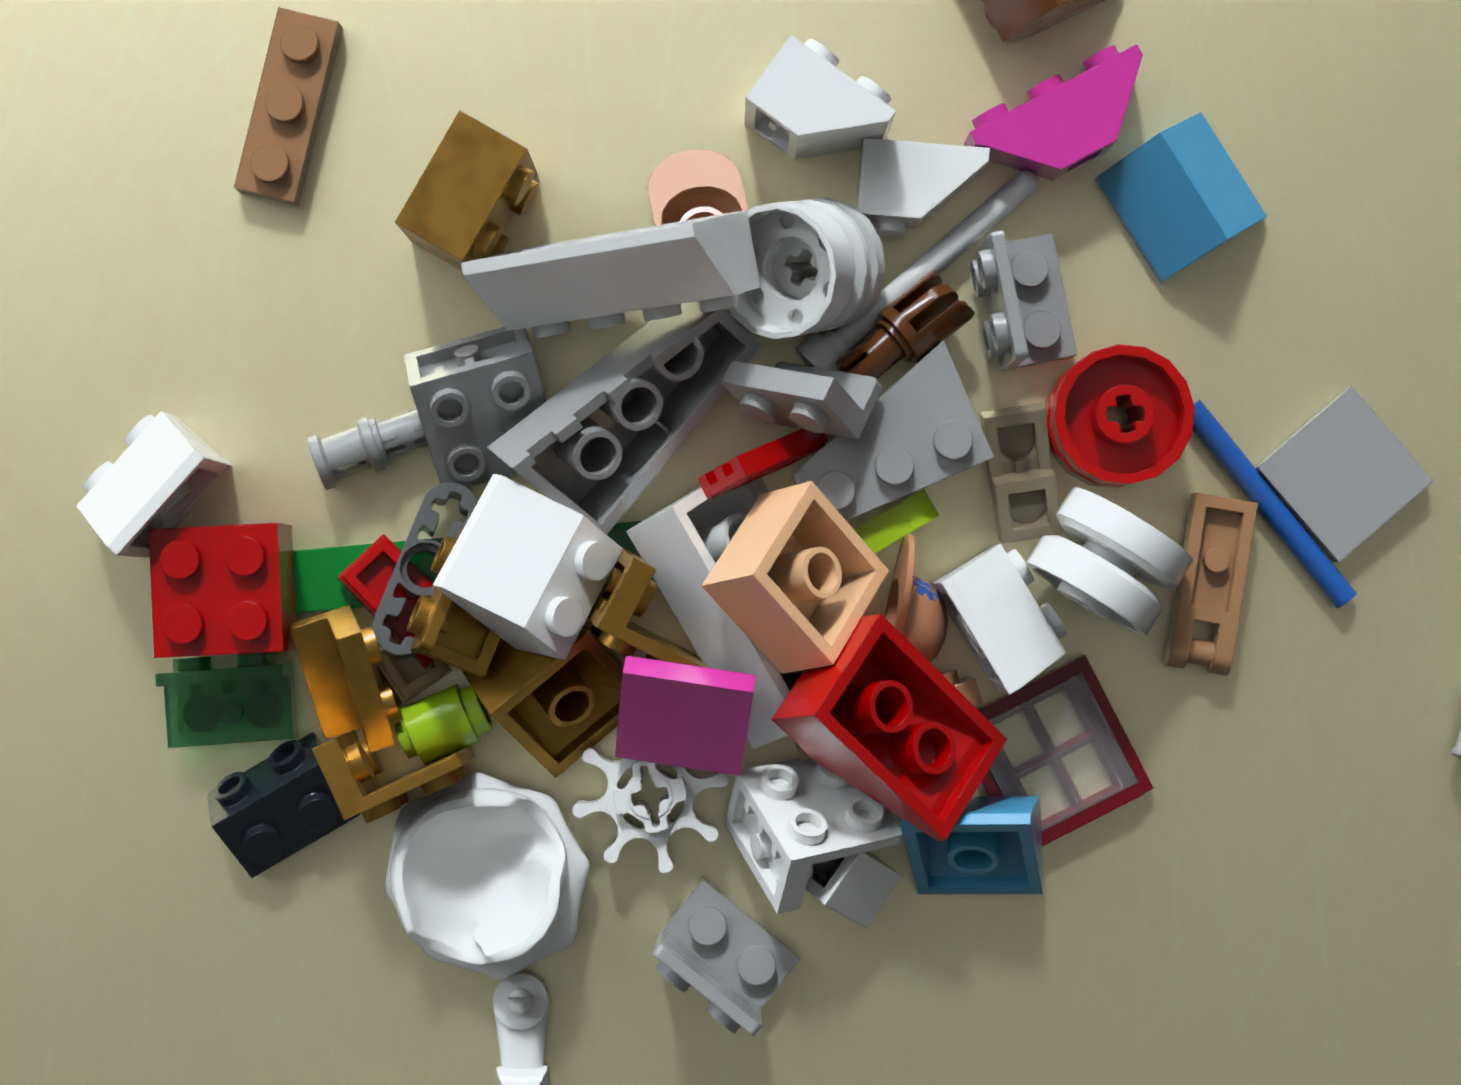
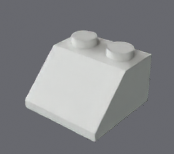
(150, 484)
(528, 568)
(1001, 618)

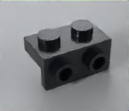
(275, 806)

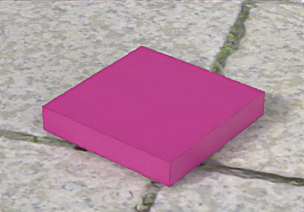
(684, 715)

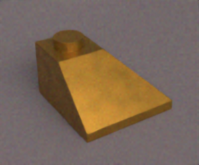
(552, 702)

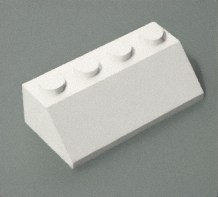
(619, 273)
(683, 548)

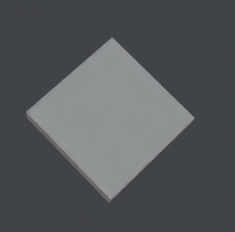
(1343, 474)

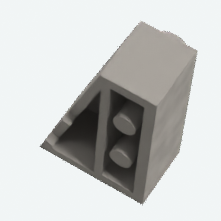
(911, 440)

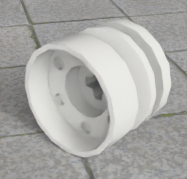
(814, 266)

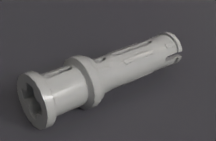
(365, 446)

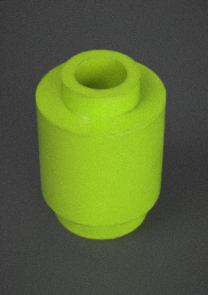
(442, 724)

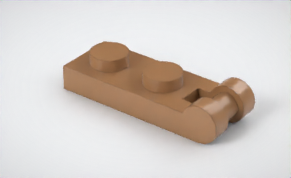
(1214, 585)

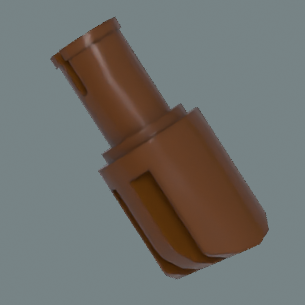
(909, 328)

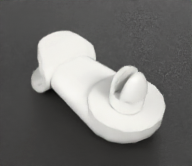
(521, 1023)

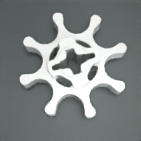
(621, 800)

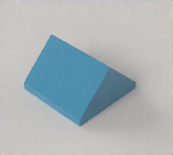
(1180, 196)
(987, 852)

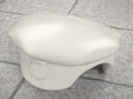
(486, 875)

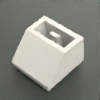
(813, 106)

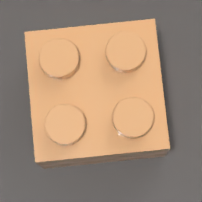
(796, 578)

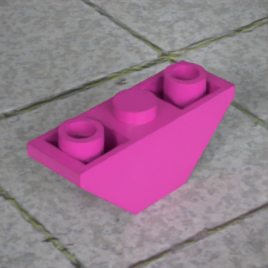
(1062, 120)

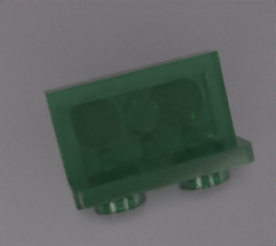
(229, 703)

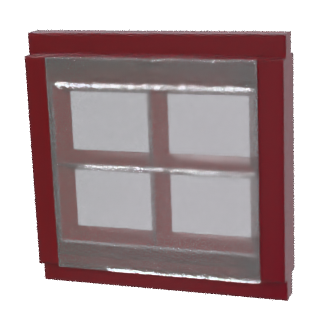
(1064, 749)

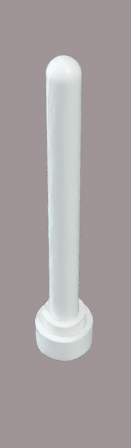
(827, 348)

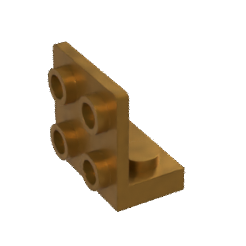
(629, 593)
(352, 779)

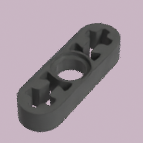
(427, 521)

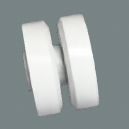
(1112, 555)

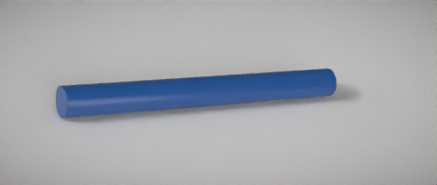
(1271, 507)

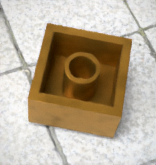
(469, 193)

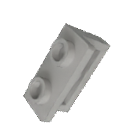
(803, 396)

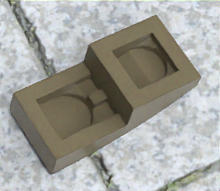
(1021, 473)

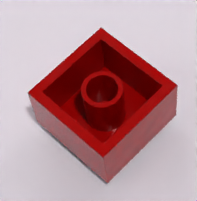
(222, 589)

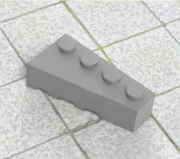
(627, 413)

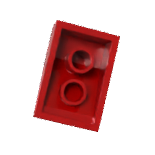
(893, 728)

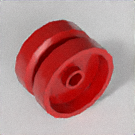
(1154, 408)

